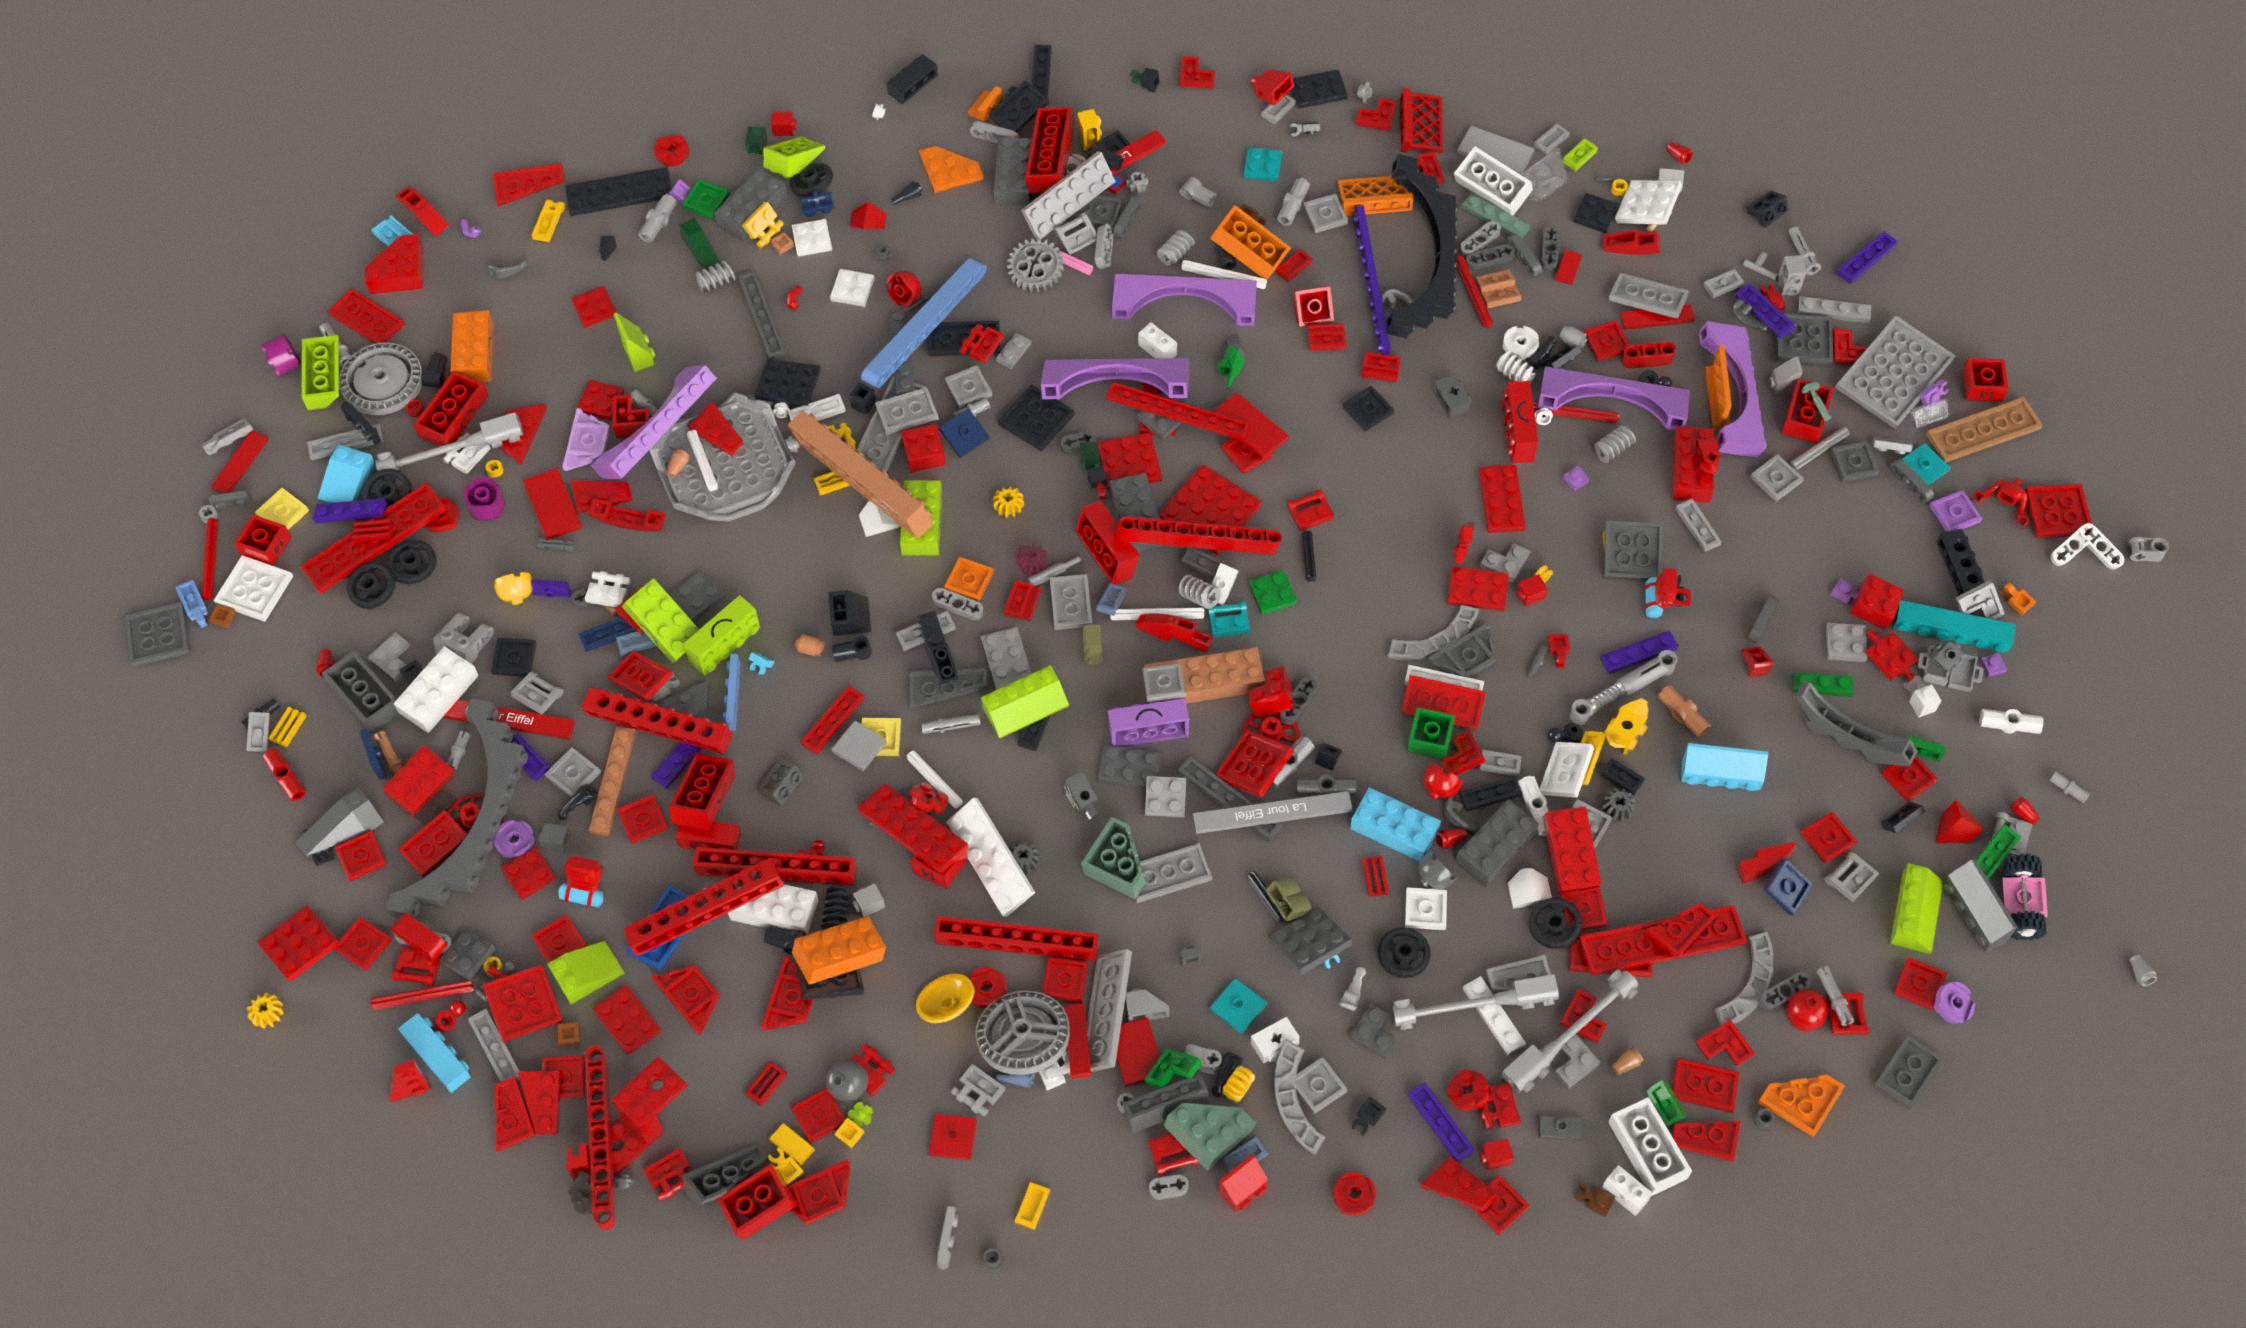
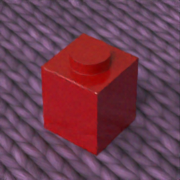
(783, 124)
(1531, 590)
(1497, 1154)

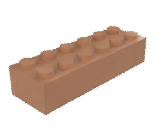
(1219, 674)

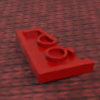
(716, 430)
(586, 491)
(407, 1081)
(1710, 1139)

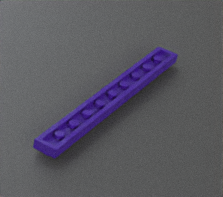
(1372, 287)

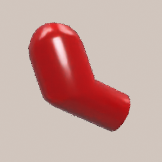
(791, 297)
(817, 848)

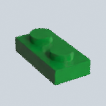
(1928, 750)
(1666, 1103)

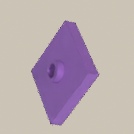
(1955, 511)

